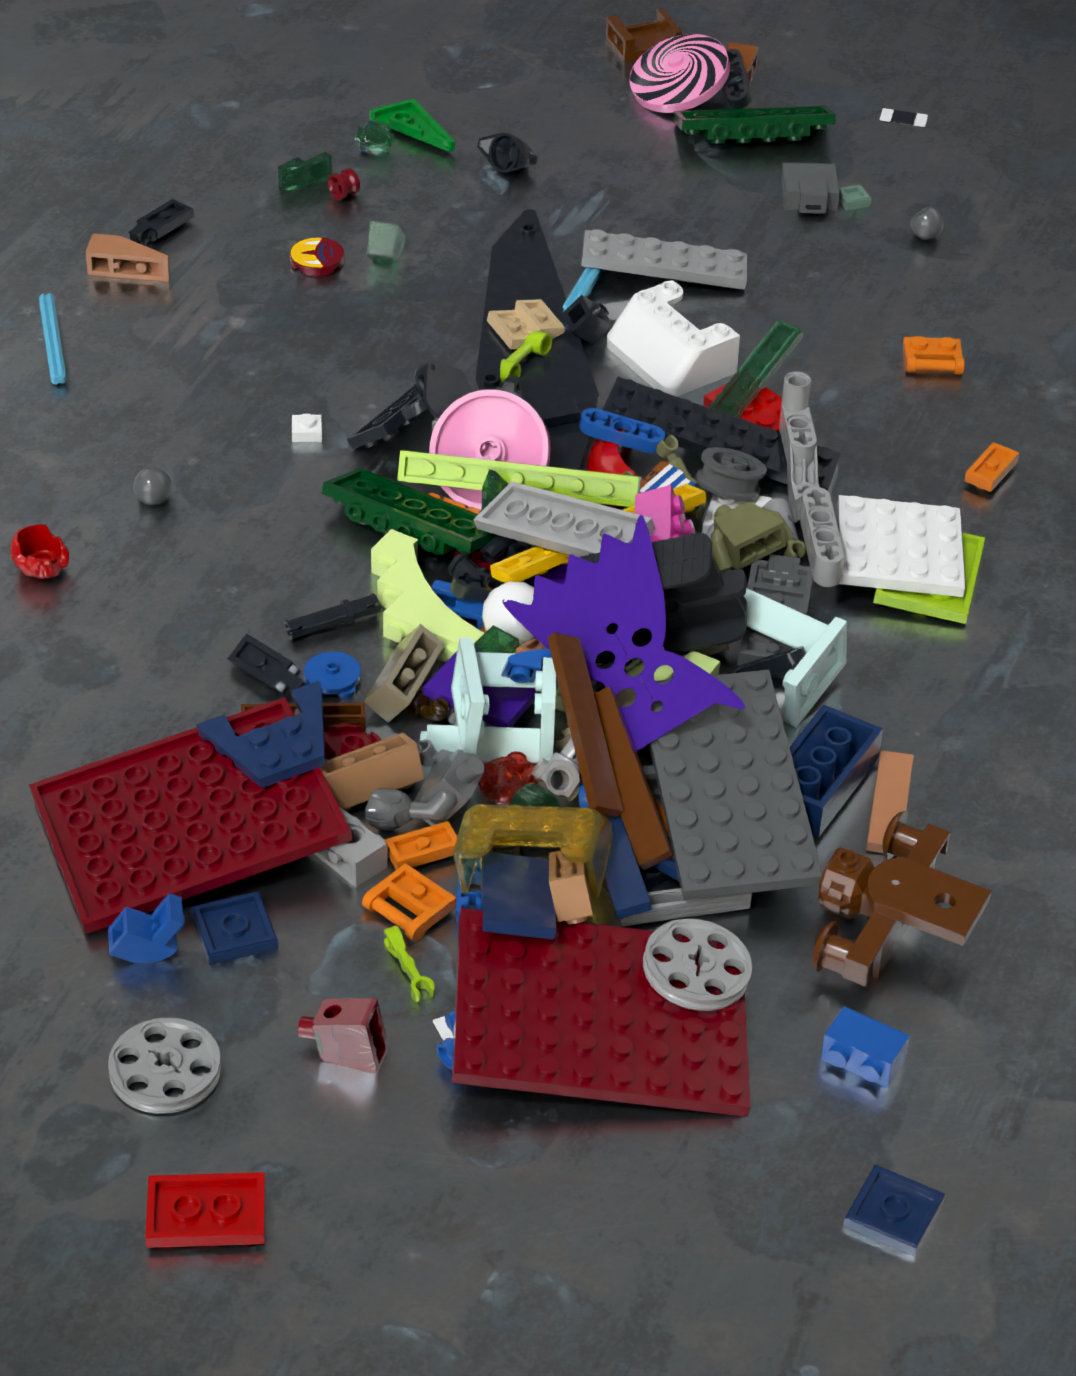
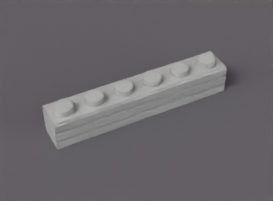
(670, 905)

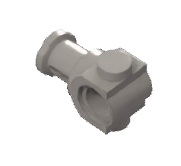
(567, 765)

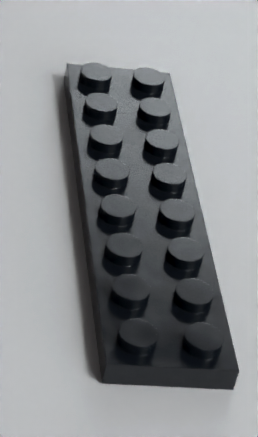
(705, 427)

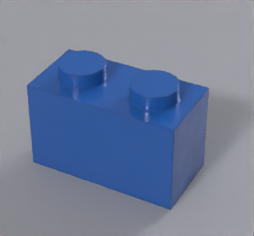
(865, 1047)

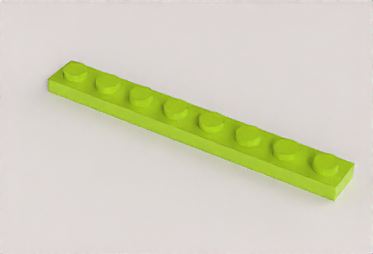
(472, 472)

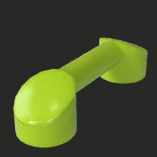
(536, 342)

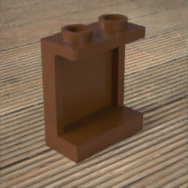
(636, 39)

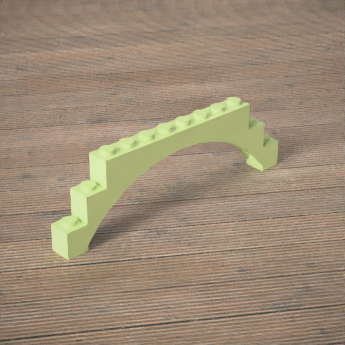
(413, 603)

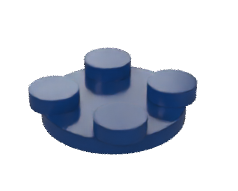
(336, 673)

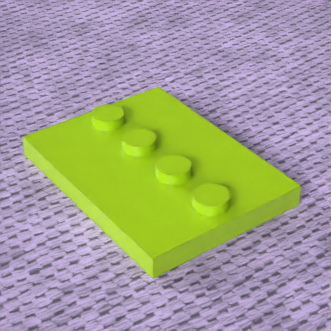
(936, 605)

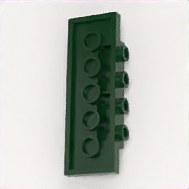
(755, 122)
(394, 506)

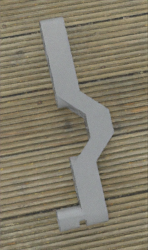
(807, 500)

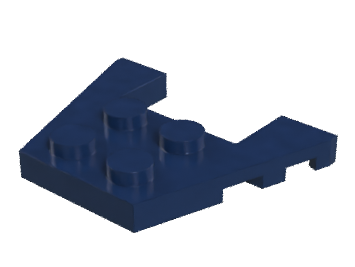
(279, 748)

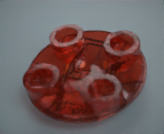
(505, 776)

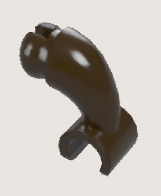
(435, 712)

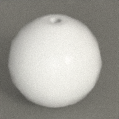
(496, 614)

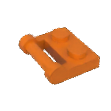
(933, 354)
(414, 893)

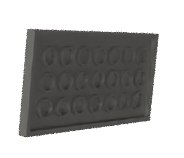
(734, 797)

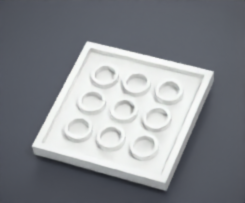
(901, 545)

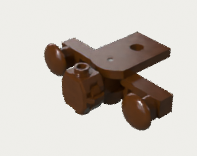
(893, 898)

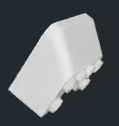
(668, 347)

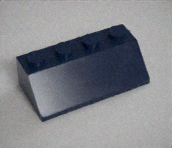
(832, 761)

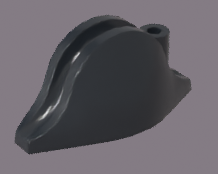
(506, 152)

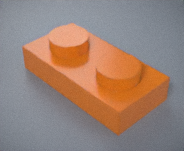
(991, 467)
(422, 845)

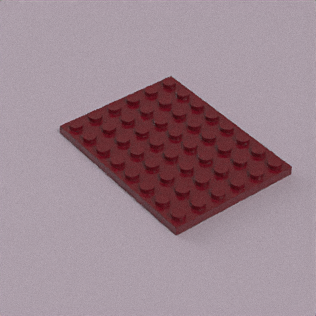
(179, 821)
(588, 1023)

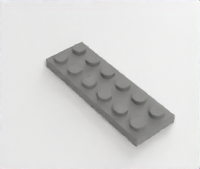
(664, 259)
(555, 520)

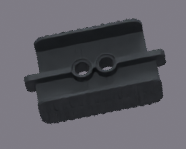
(700, 602)

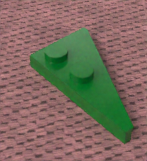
(413, 121)

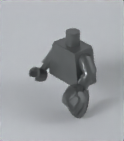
(441, 795)

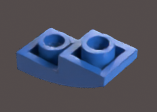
(523, 665)

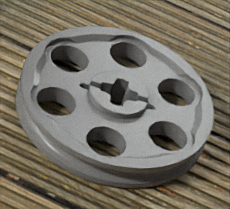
(683, 966)
(164, 1077)

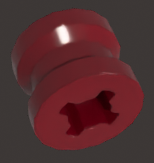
(343, 184)

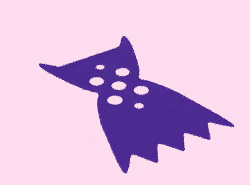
(626, 592)

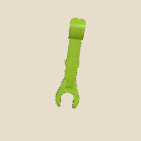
(395, 945)

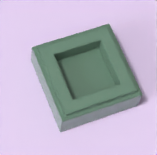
(854, 197)

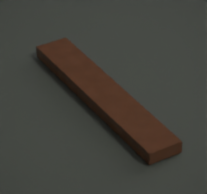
(585, 724)
(640, 811)

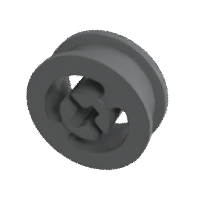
(731, 474)

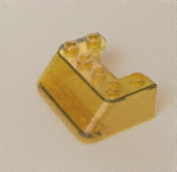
(579, 832)

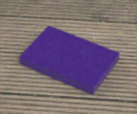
(505, 703)

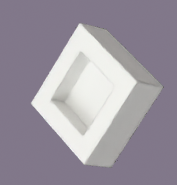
(306, 428)

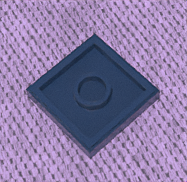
(234, 928)
(894, 1210)

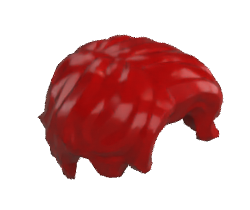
(38, 552)

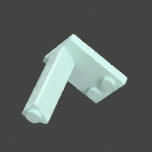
(823, 645)
(471, 673)
(500, 741)

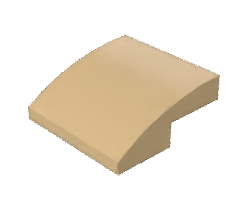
(526, 318)

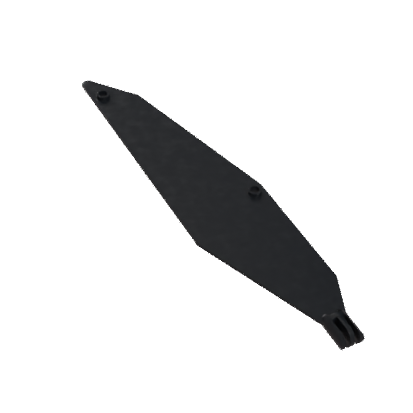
(525, 271)

